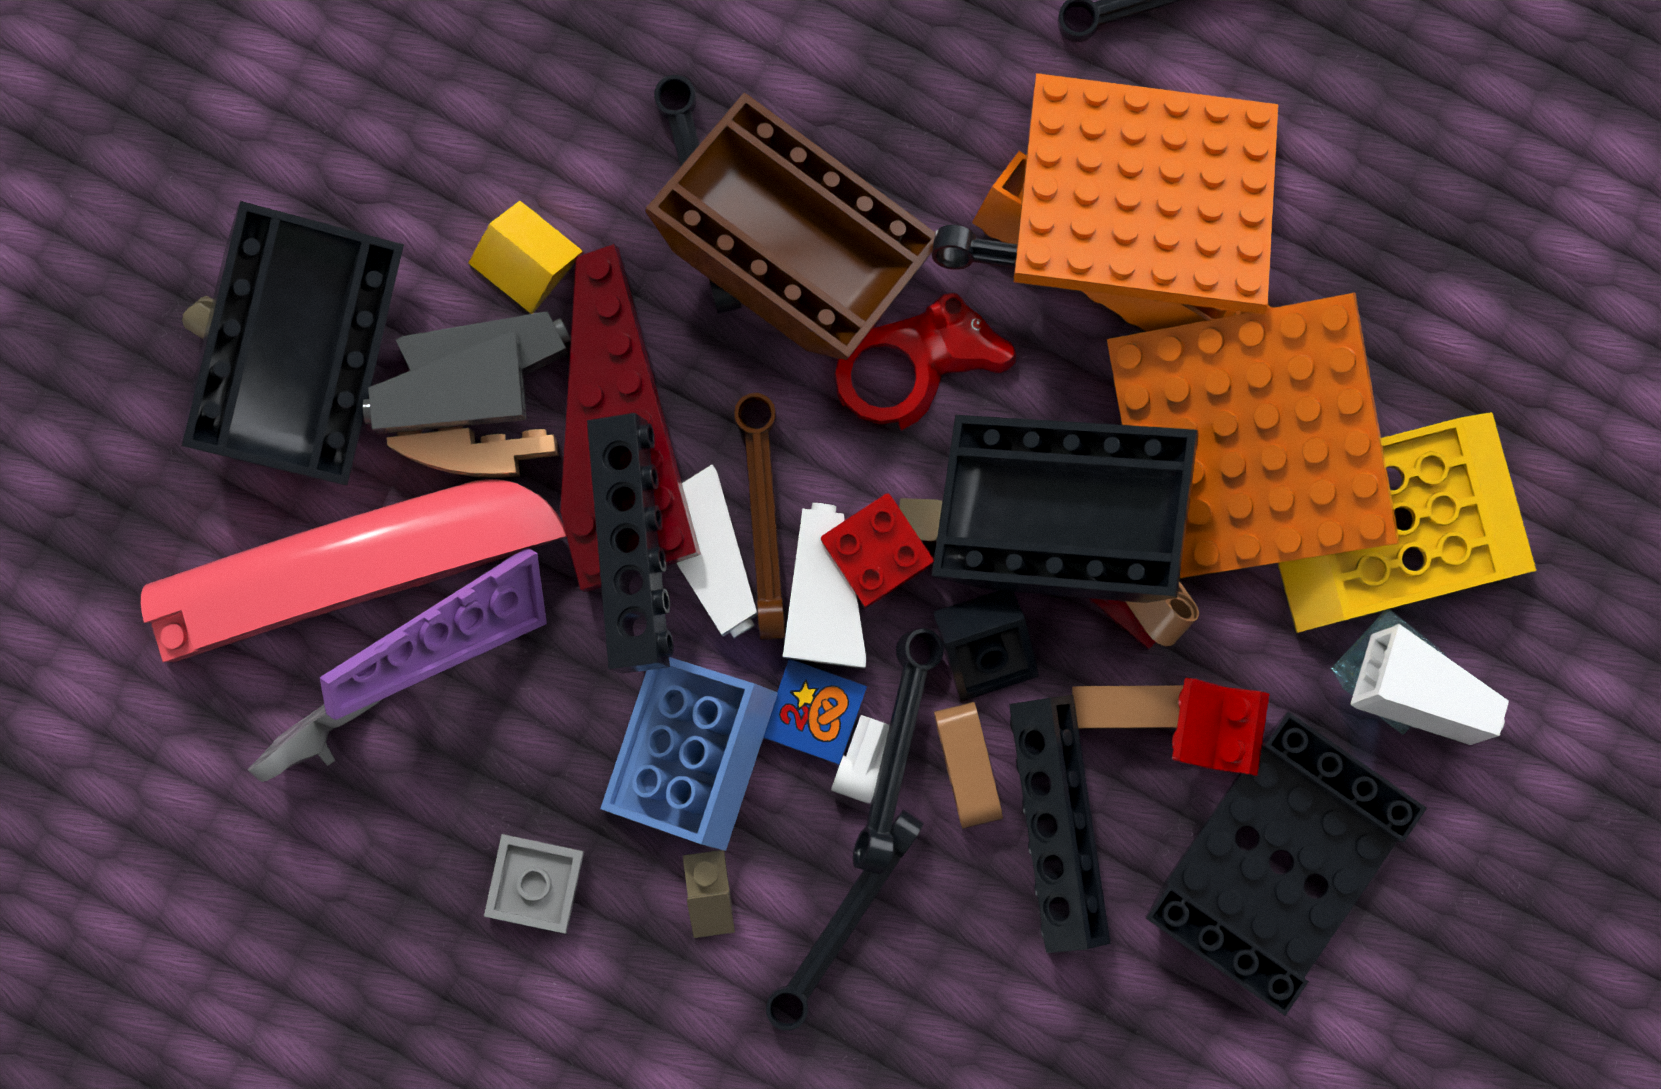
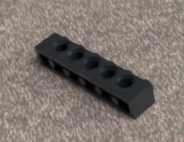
(607, 443)
(1073, 837)

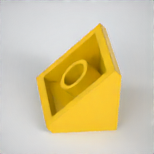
(524, 256)

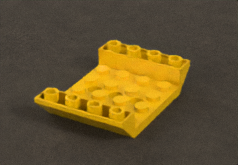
(1461, 524)

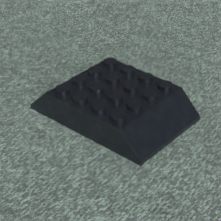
(291, 344)
(1066, 508)

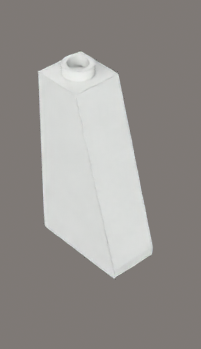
(719, 571)
(823, 605)
(1425, 689)

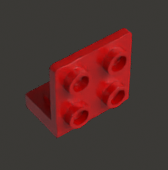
(877, 550)
(1220, 727)

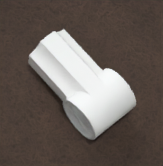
(861, 765)

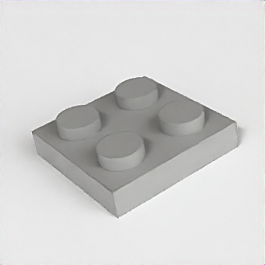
(534, 883)

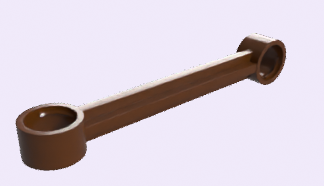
(763, 521)

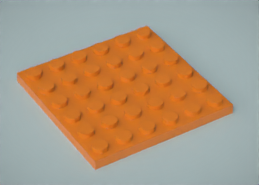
(1148, 194)
(1283, 427)

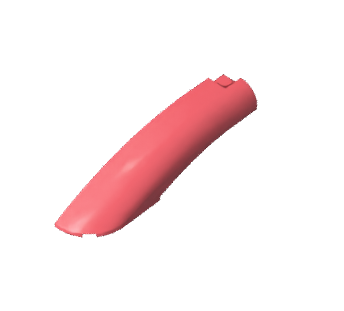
(345, 564)

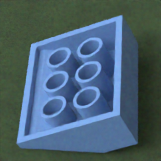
(689, 752)

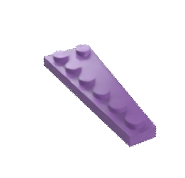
(462, 626)

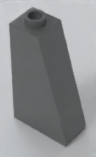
(539, 336)
(455, 391)

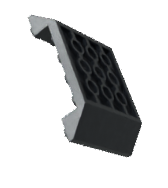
(1330, 820)

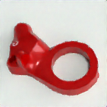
(937, 342)

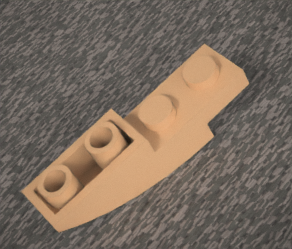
(456, 452)

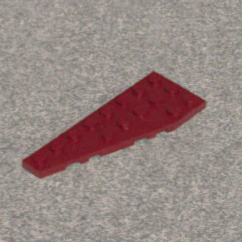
(609, 379)

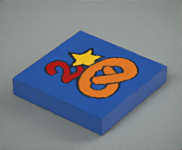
(814, 711)

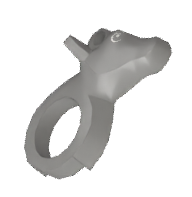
(300, 743)

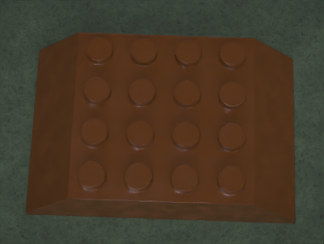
(790, 230)

